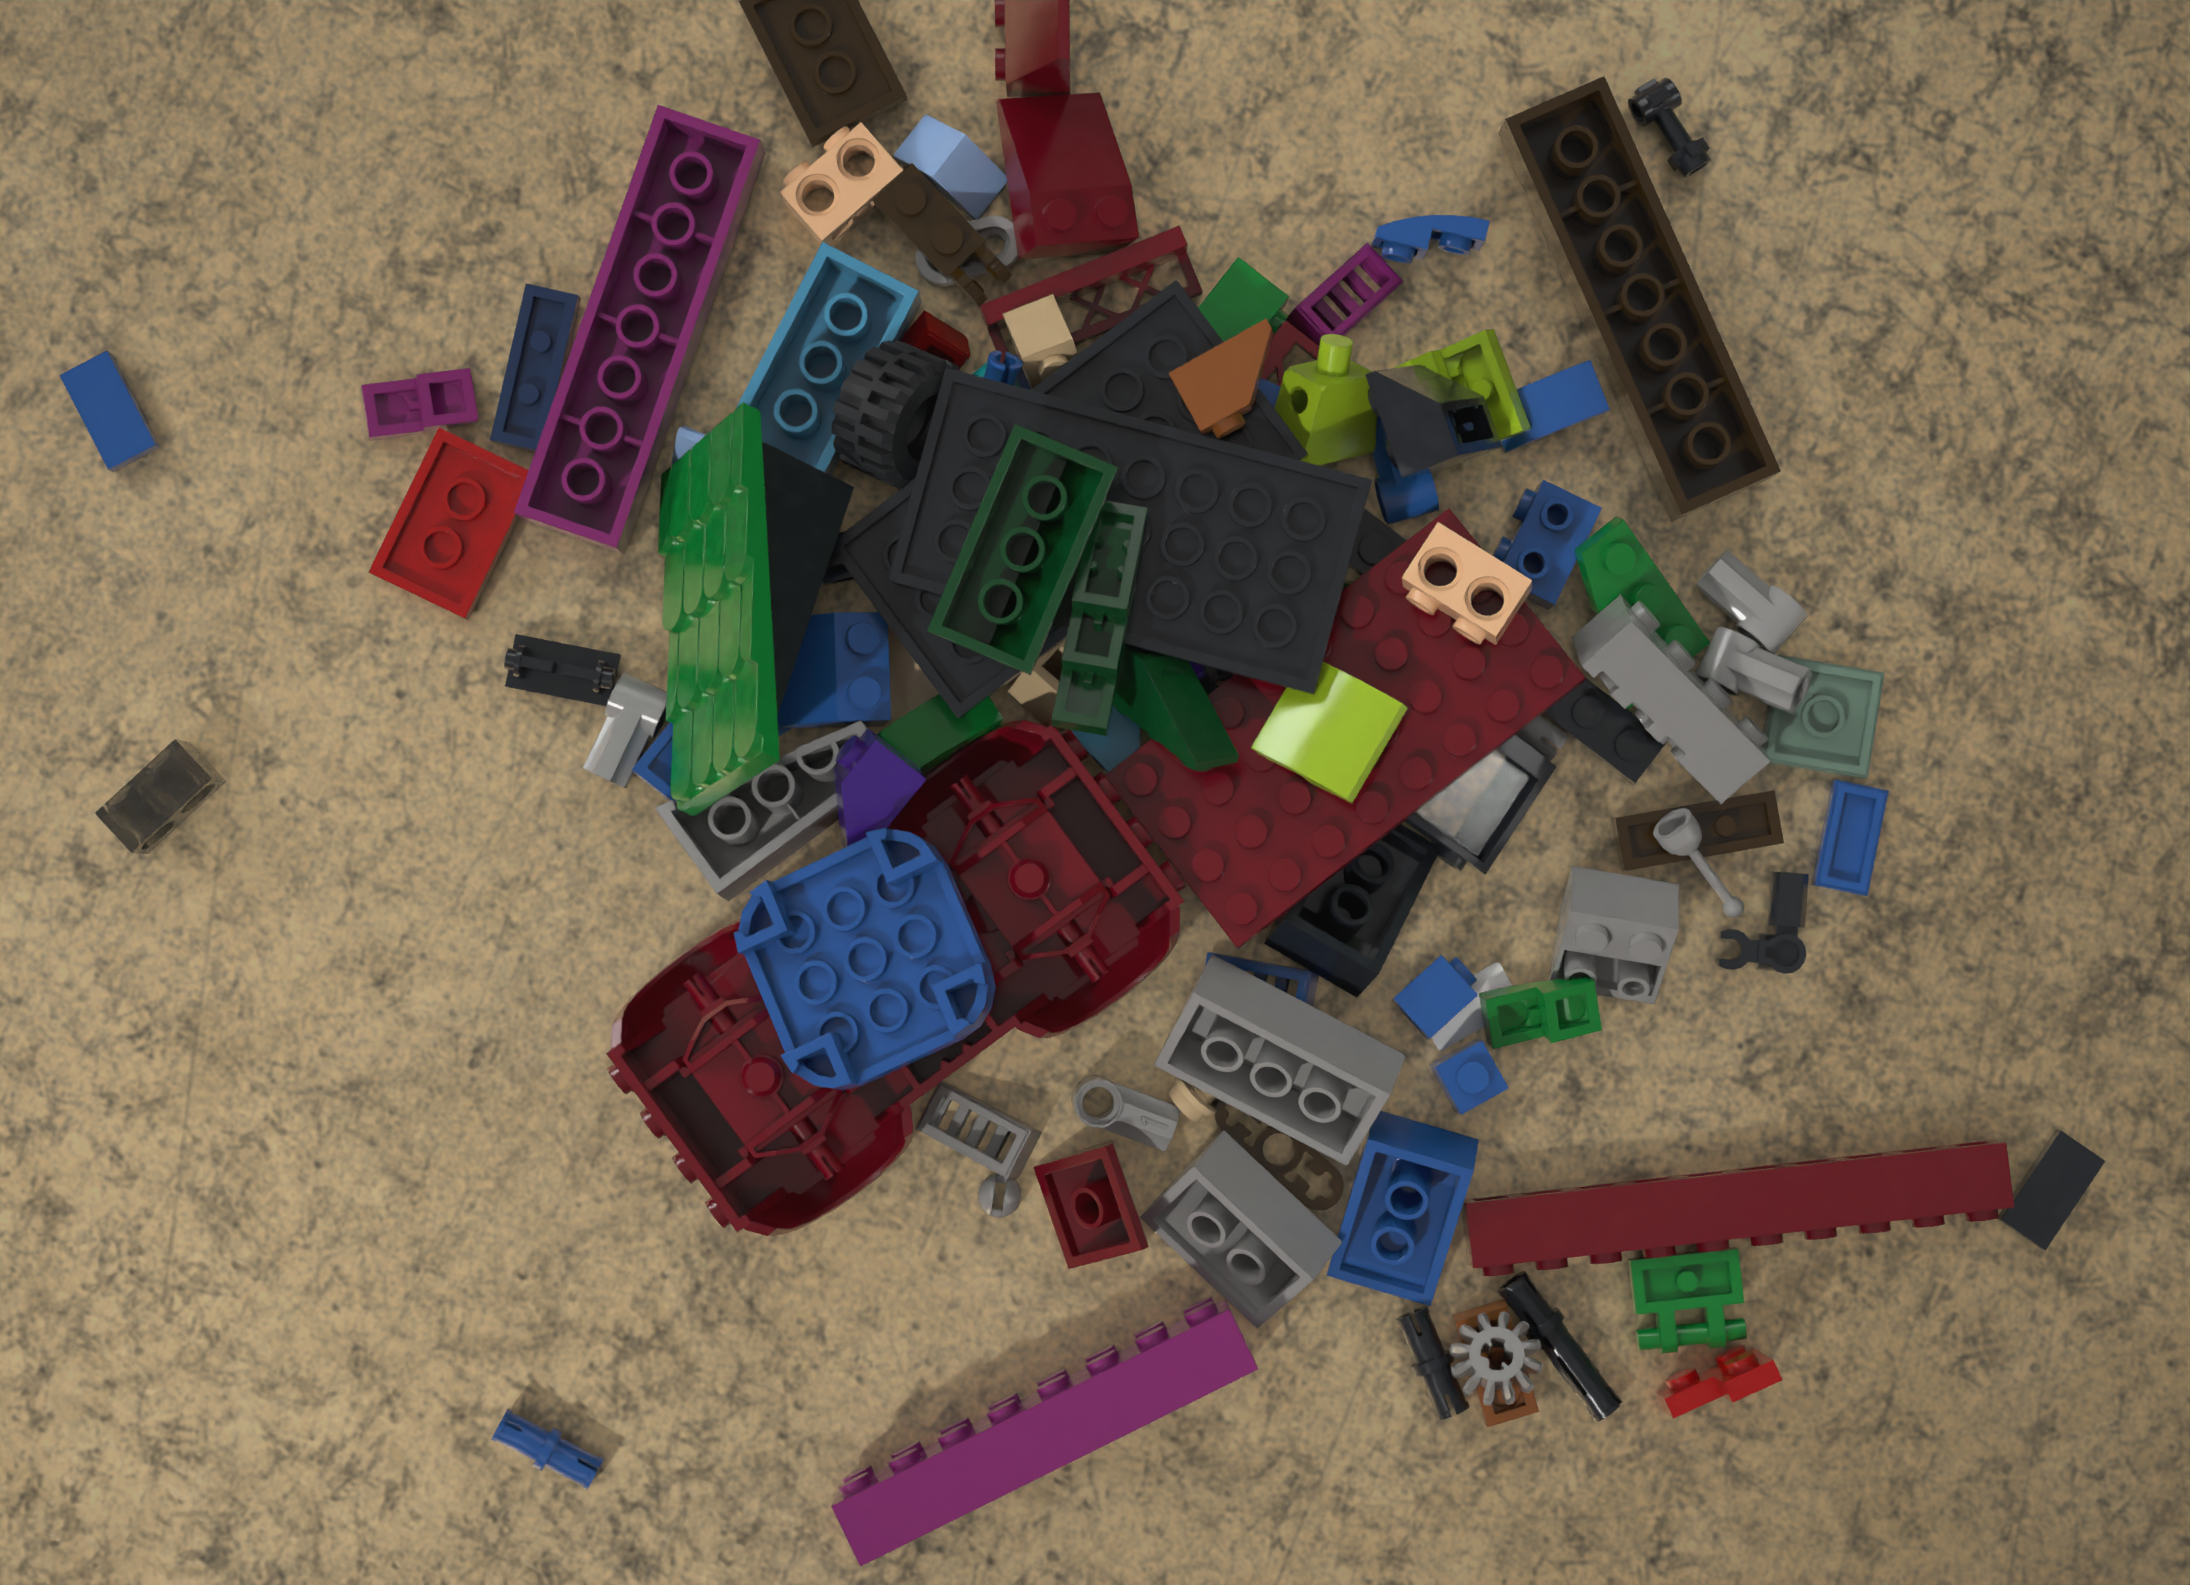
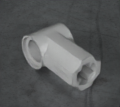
(1759, 610)
(1745, 668)
(633, 717)
(1130, 1113)

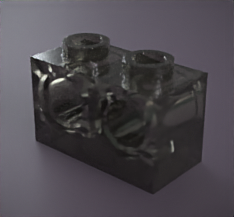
(160, 797)

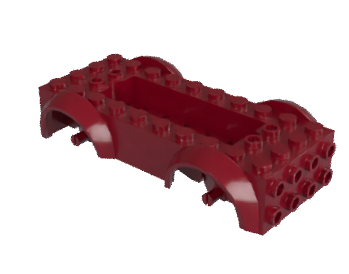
(1065, 917)

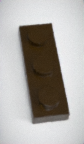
(1726, 828)

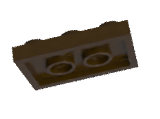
(825, 62)

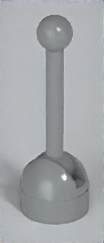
(1681, 835)

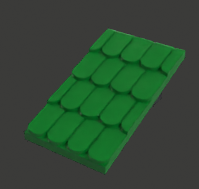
(742, 572)

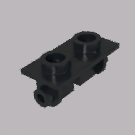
(561, 670)

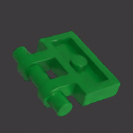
(1684, 1283)

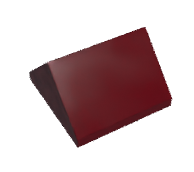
(1091, 1205)

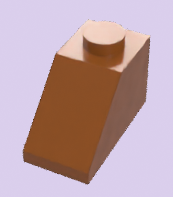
(1225, 380)

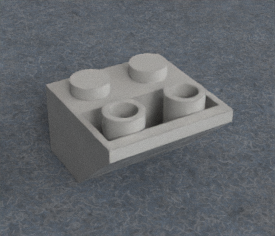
(1616, 933)

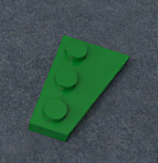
(1617, 564)

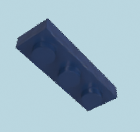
(534, 365)

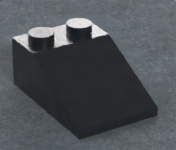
(1357, 914)

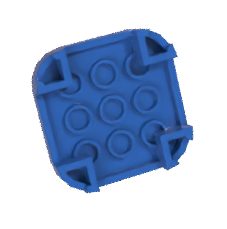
(866, 960)

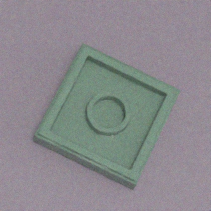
(1832, 726)

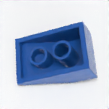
(1403, 1207)

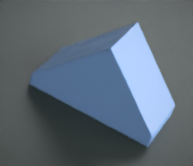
(953, 165)

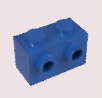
(1545, 539)

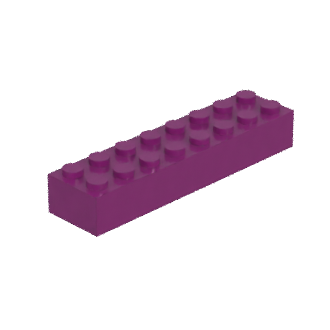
(640, 329)
(1043, 1431)

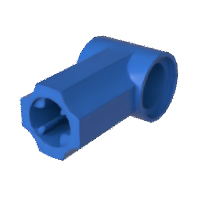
(1399, 496)

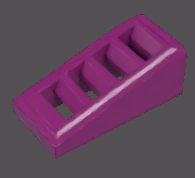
(1317, 318)

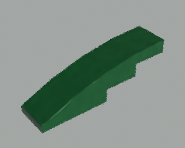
(1099, 619)

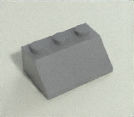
(1241, 1230)

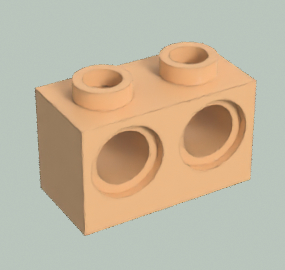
(851, 194)
(1475, 573)

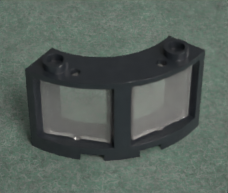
(1484, 806)

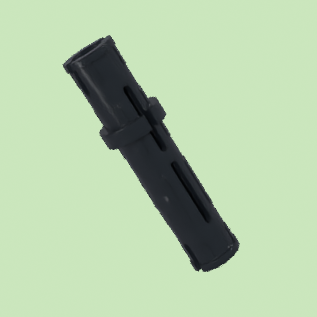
(1560, 1346)

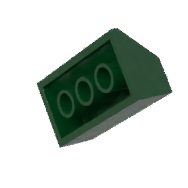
(1022, 549)

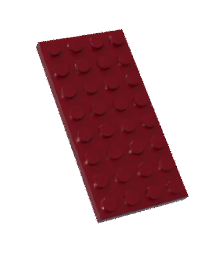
(1266, 837)

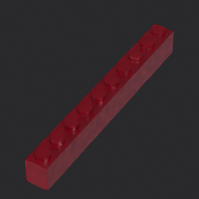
(1736, 1205)

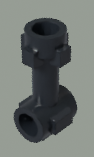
(1656, 104)

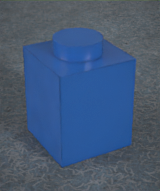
(1436, 995)
(1468, 1076)

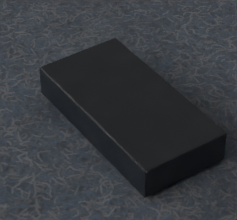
(2051, 1189)

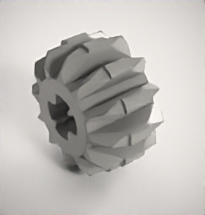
(1513, 1351)

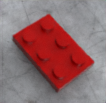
(451, 524)

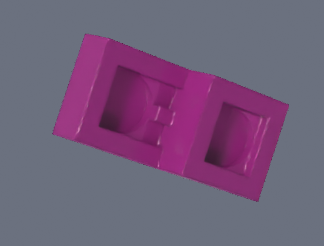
(419, 404)

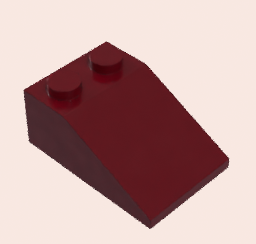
(1035, 47)
(1065, 176)

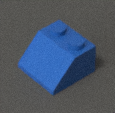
(840, 673)

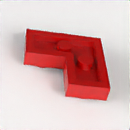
(1734, 1377)

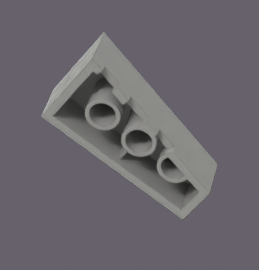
(1671, 698)
(763, 818)

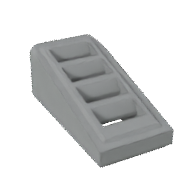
(1019, 1152)

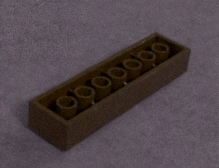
(1638, 299)

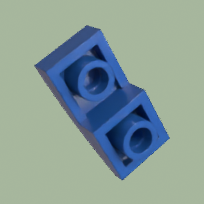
(1411, 236)

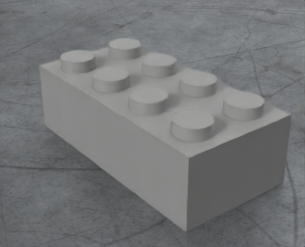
(1280, 1060)

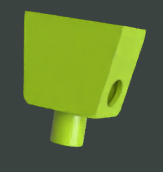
(1329, 404)

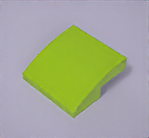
(1481, 367)
(1331, 734)

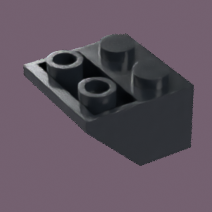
(1429, 419)

